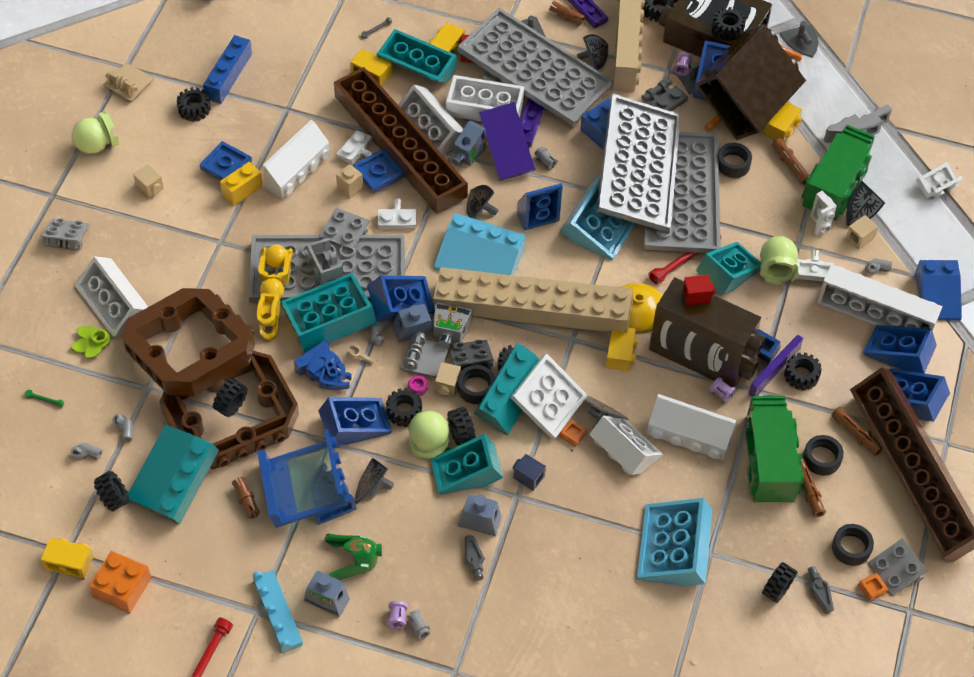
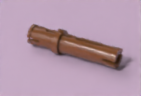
(780, 147)
(864, 437)
(812, 495)

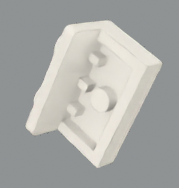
(937, 180)
(823, 213)

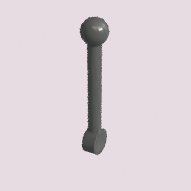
(365, 33)

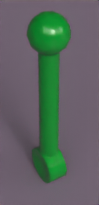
(29, 394)

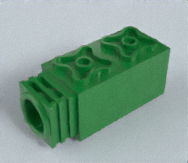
(840, 169)
(772, 450)

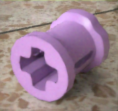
(682, 66)
(722, 389)
(397, 614)

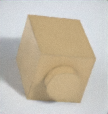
(148, 181)
(349, 181)
(862, 231)
(447, 379)

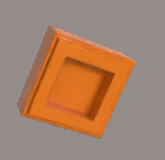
(573, 433)
(873, 587)

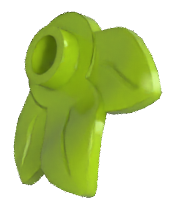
(89, 341)

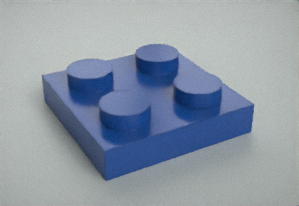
(224, 161)
(379, 170)

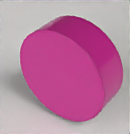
(418, 384)

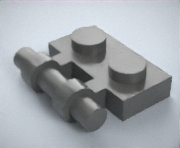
(669, 99)

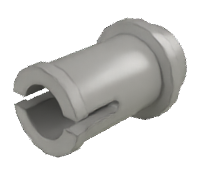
(542, 154)
(421, 630)

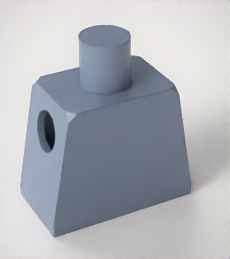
(412, 321)
(480, 515)

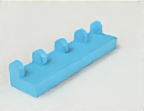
(277, 610)

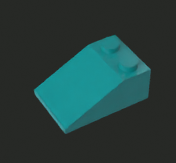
(729, 267)
(467, 466)

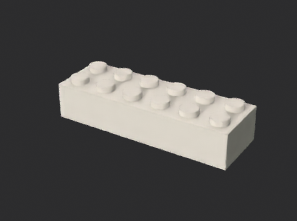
(875, 301)

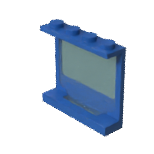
(303, 482)

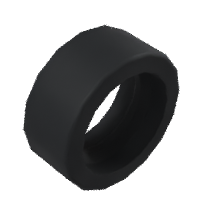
(737, 149)
(469, 372)
(825, 442)
(856, 531)

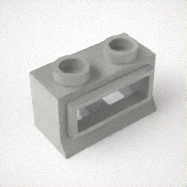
(323, 248)

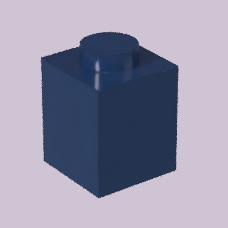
(529, 471)

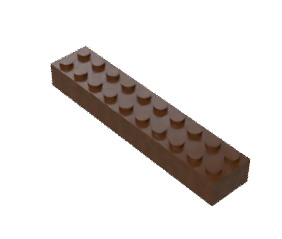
(401, 138)
(917, 463)

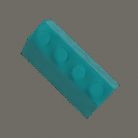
(418, 56)
(496, 405)

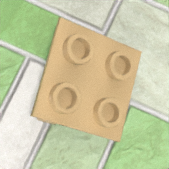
(127, 81)

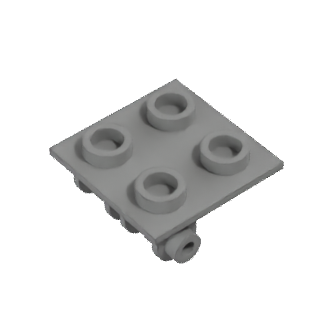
(345, 228)
(64, 232)
(423, 356)
(898, 566)

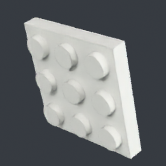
(548, 396)

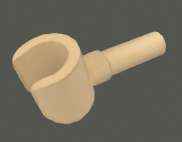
(359, 354)

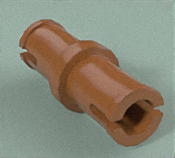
(567, 13)
(246, 497)

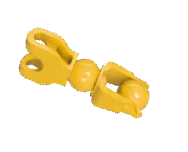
(272, 287)

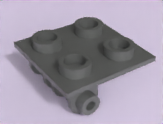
(471, 353)

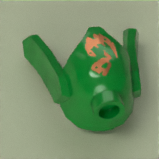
(361, 548)

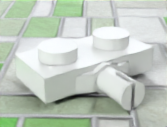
(355, 148)
(397, 217)
(813, 268)

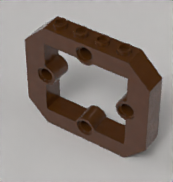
(213, 363)
(260, 435)

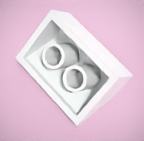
(625, 444)

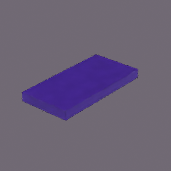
(507, 141)

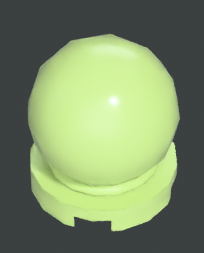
(94, 134)
(779, 260)
(428, 434)

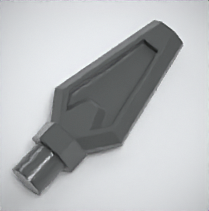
(474, 557)
(820, 590)

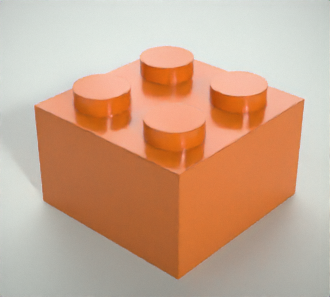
(120, 581)

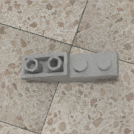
(868, 123)

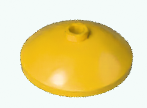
(643, 311)

